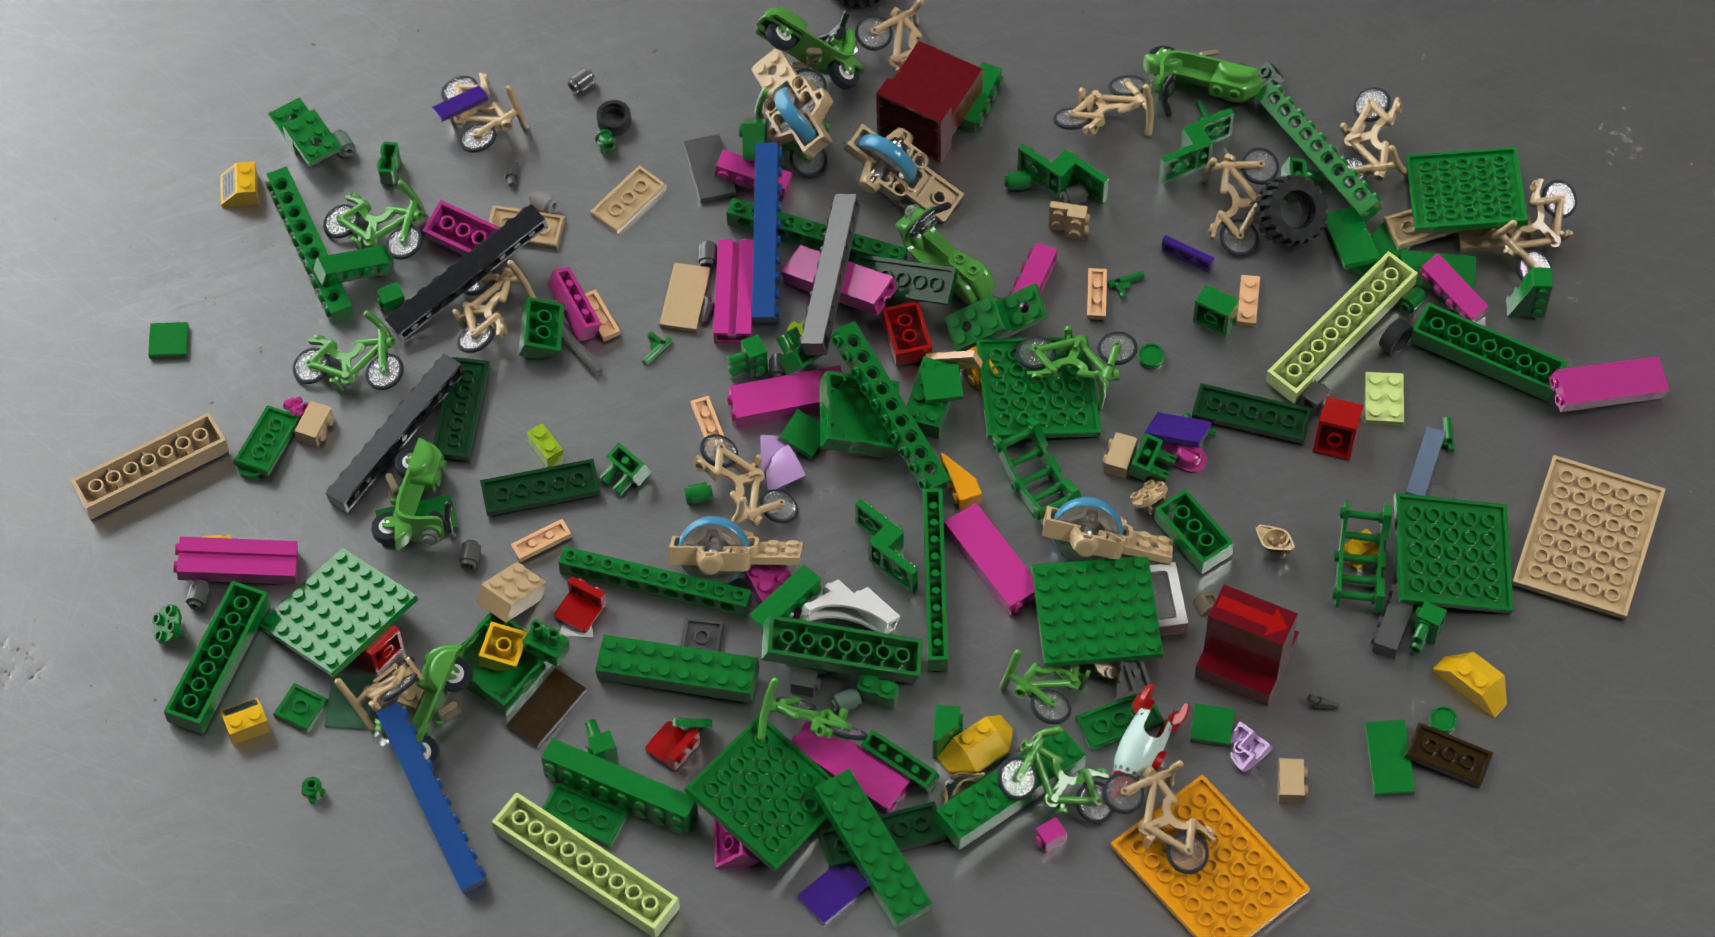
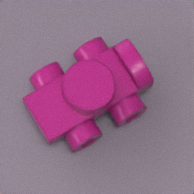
(295, 406)

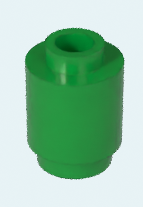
(1017, 180)
(1412, 300)
(698, 493)

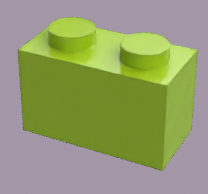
(545, 446)

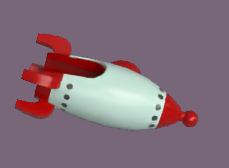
(1136, 747)

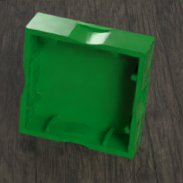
(848, 419)
(505, 687)

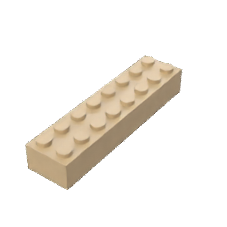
(149, 465)

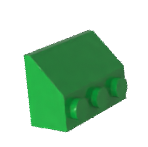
(541, 328)

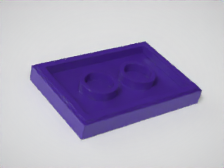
(1179, 429)
(833, 892)

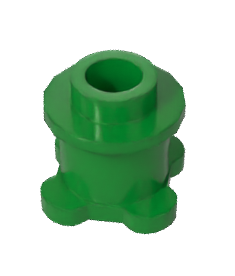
(605, 140)
(312, 789)

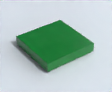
(168, 340)
(942, 383)
(802, 434)
(300, 708)
(1212, 725)

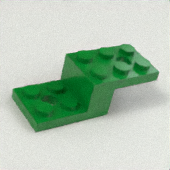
(304, 132)
(1196, 145)
(1063, 172)
(996, 317)
(886, 545)

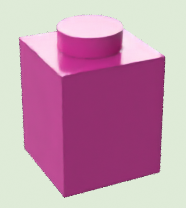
(1050, 835)

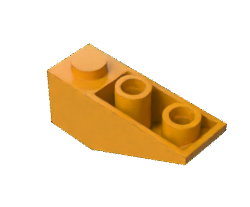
(963, 484)

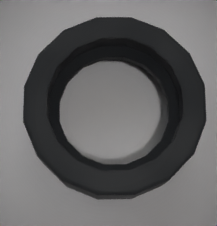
(614, 106)
(1396, 336)

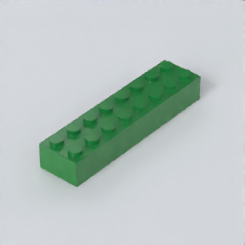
(1486, 351)
(841, 649)
(217, 657)
(677, 668)
(619, 786)
(985, 804)
(872, 849)

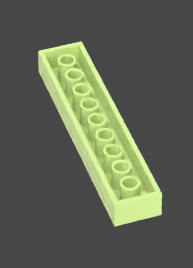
(1341, 327)
(586, 865)

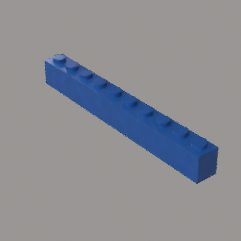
(766, 233)
(430, 797)

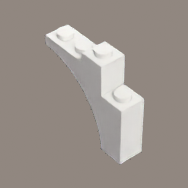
(860, 607)

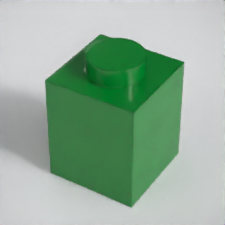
(390, 297)

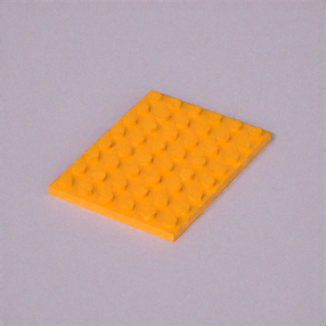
(1238, 887)

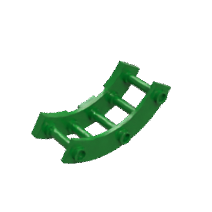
(1051, 468)
(1379, 560)

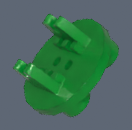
(167, 624)

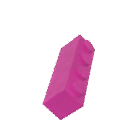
(742, 172)
(1036, 270)
(1453, 289)
(576, 305)

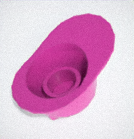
(1188, 458)

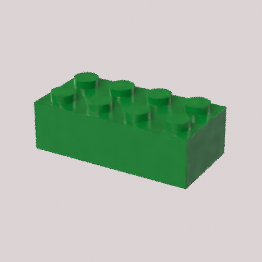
(928, 416)
(1193, 531)

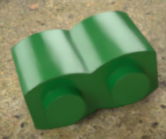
(389, 163)
(882, 692)

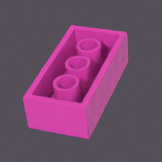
(456, 228)
(765, 580)

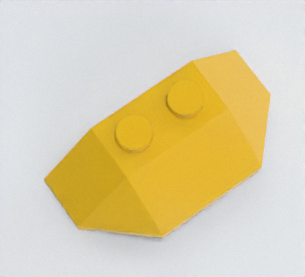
(1474, 680)
(977, 746)

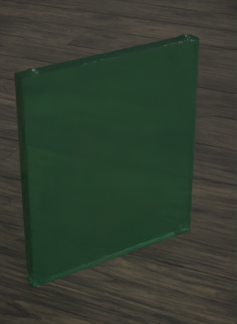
(339, 710)

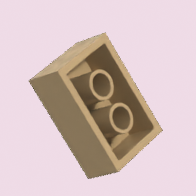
(511, 592)

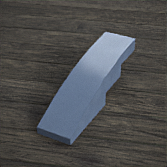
(1425, 462)

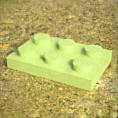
(1384, 398)

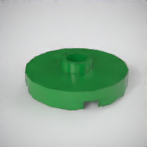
(692, 722)

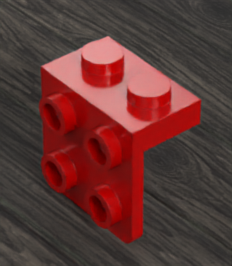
(581, 605)
(673, 745)

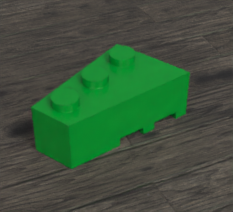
(753, 132)
(1532, 295)

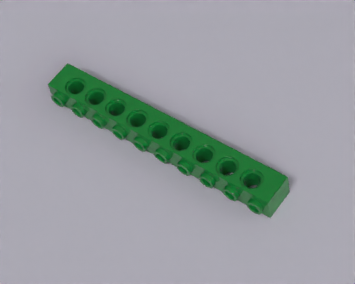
(1365, 208)
(298, 219)
(810, 233)
(889, 398)
(935, 580)
(655, 581)

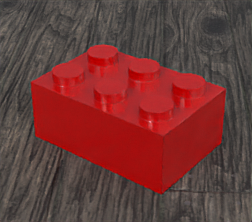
(906, 333)

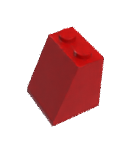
(1338, 428)
(382, 649)

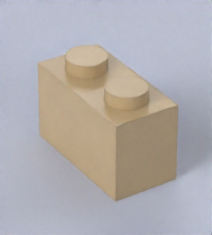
(314, 424)
(1120, 455)
(1291, 781)

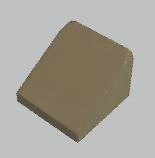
(1204, 602)

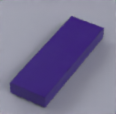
(460, 103)
(1187, 253)

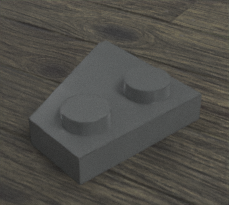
(1131, 678)

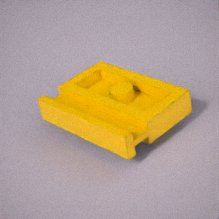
(1360, 548)

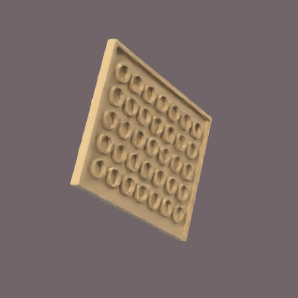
(1589, 537)

